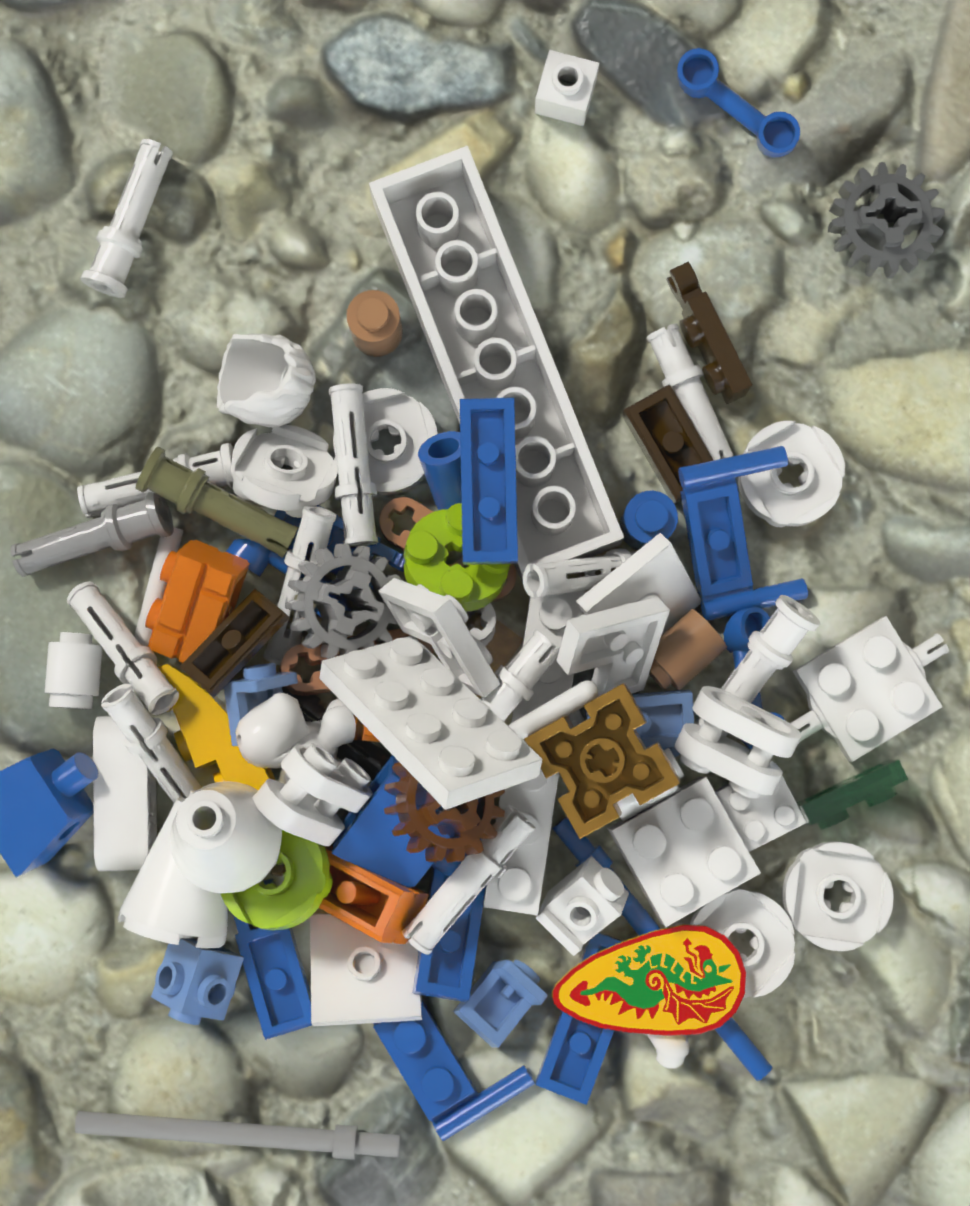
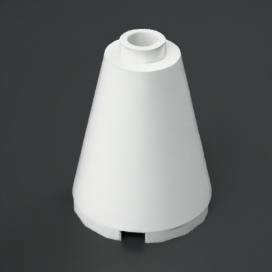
(223, 838)
(167, 904)

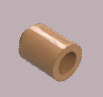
(375, 323)
(685, 651)

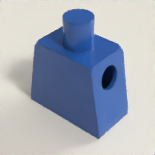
(42, 806)
(371, 845)

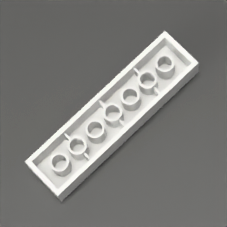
(494, 348)

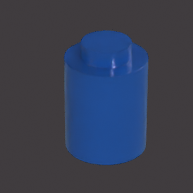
(442, 467)
(646, 517)

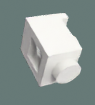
(582, 904)

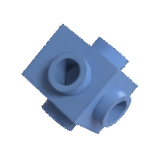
(196, 981)

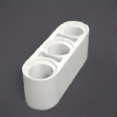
(122, 802)

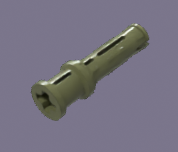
(195, 493)

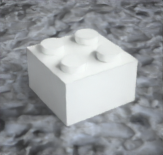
(684, 851)

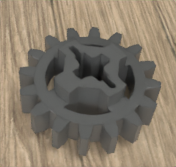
(901, 203)

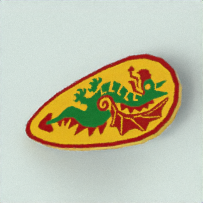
(657, 983)

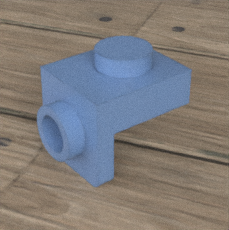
(256, 687)
(500, 1000)

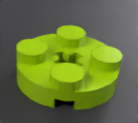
(427, 556)
(296, 898)

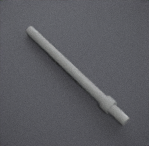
(342, 1142)

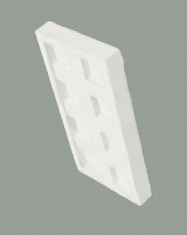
(430, 721)

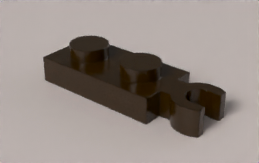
(704, 329)

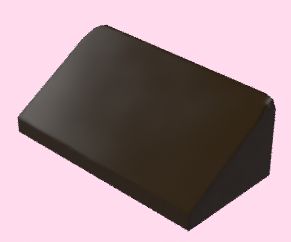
(666, 437)
(234, 642)

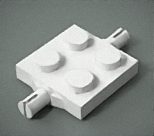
(868, 688)

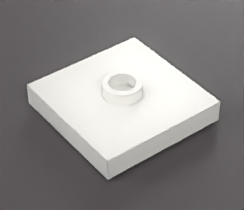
(646, 574)
(359, 977)

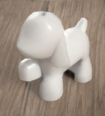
(278, 725)

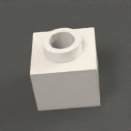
(562, 101)

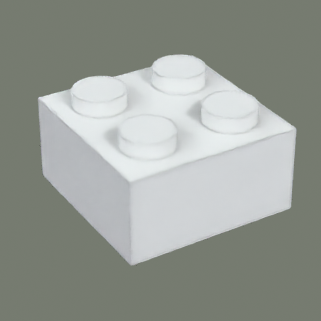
(764, 817)

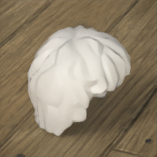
(264, 380)

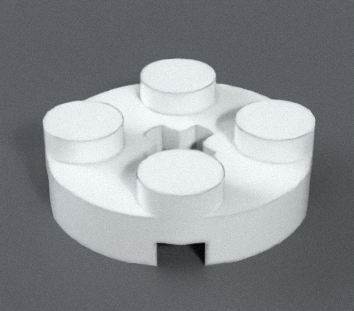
(404, 417)
(259, 474)
(820, 481)
(856, 920)
(771, 941)

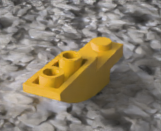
(206, 732)

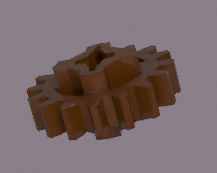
(462, 823)

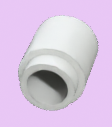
(73, 671)

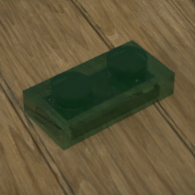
(871, 785)

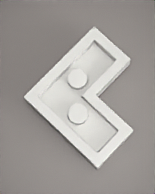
(442, 624)
(615, 643)

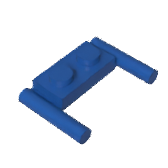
(719, 536)
(440, 1079)

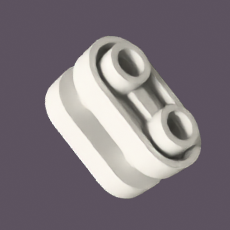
(747, 769)
(319, 774)

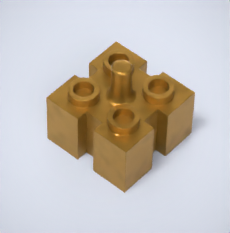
(603, 760)

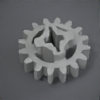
(337, 622)

